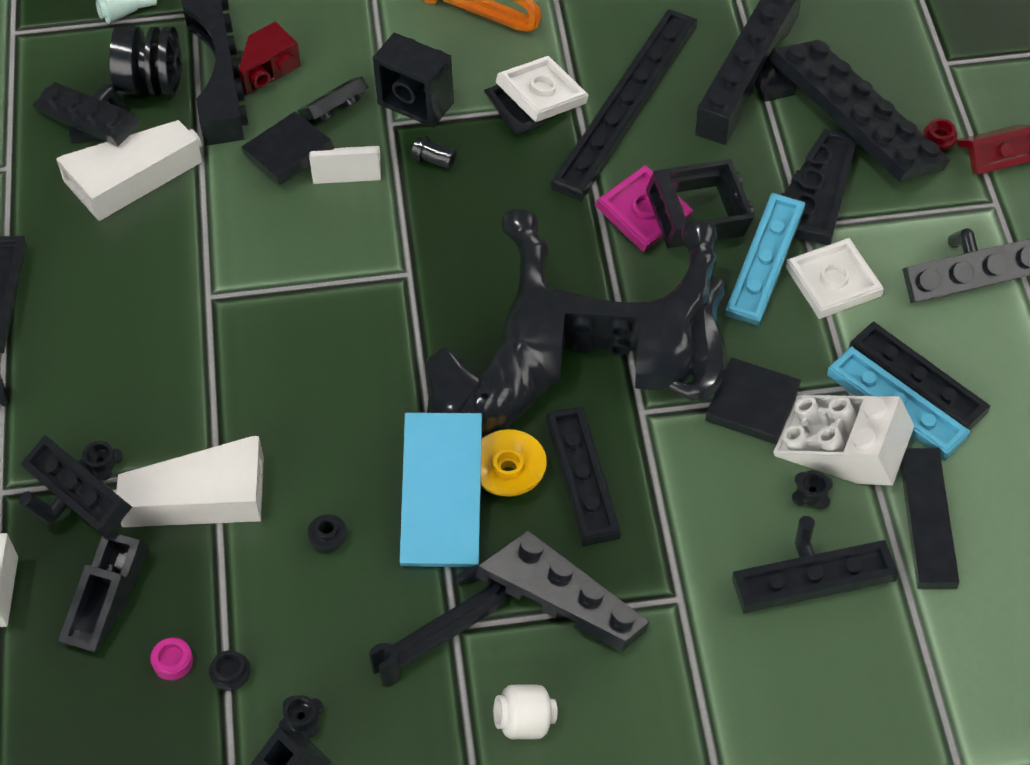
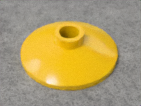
(511, 450)

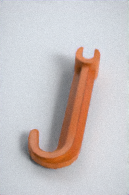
(502, 13)

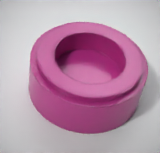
(171, 658)

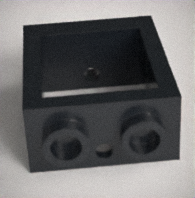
(668, 210)

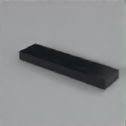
(920, 375)
(583, 476)
(929, 519)

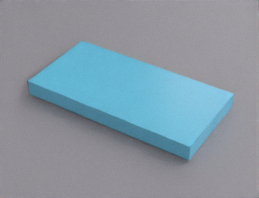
(441, 490)

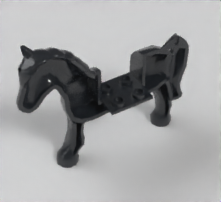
(670, 335)

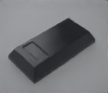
(511, 112)

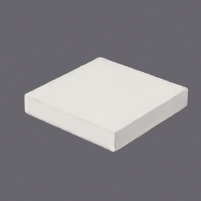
(542, 88)
(834, 278)

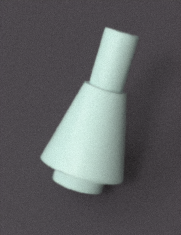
(116, 9)

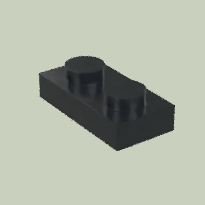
(344, 94)

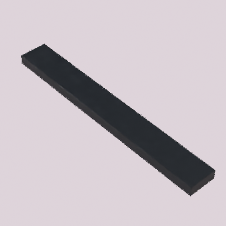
(623, 105)

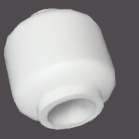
(524, 711)

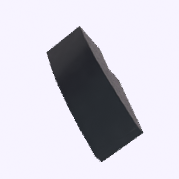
(103, 591)

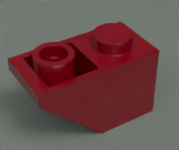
(267, 57)

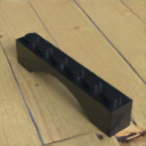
(727, 95)
(218, 103)

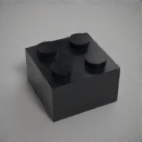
(413, 79)

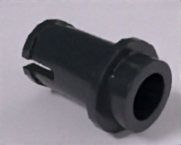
(433, 152)

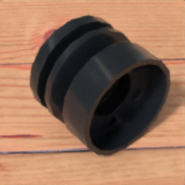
(145, 61)

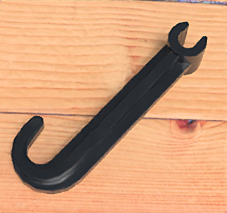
(391, 658)

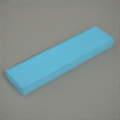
(765, 259)
(931, 425)

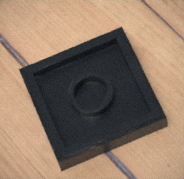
(286, 147)
(753, 400)

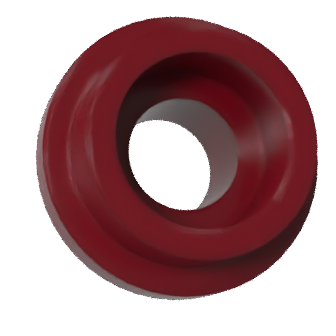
(942, 133)

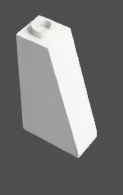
(114, 176)
(197, 488)

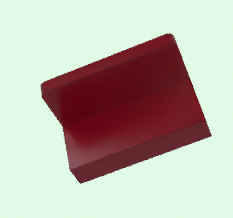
(998, 148)

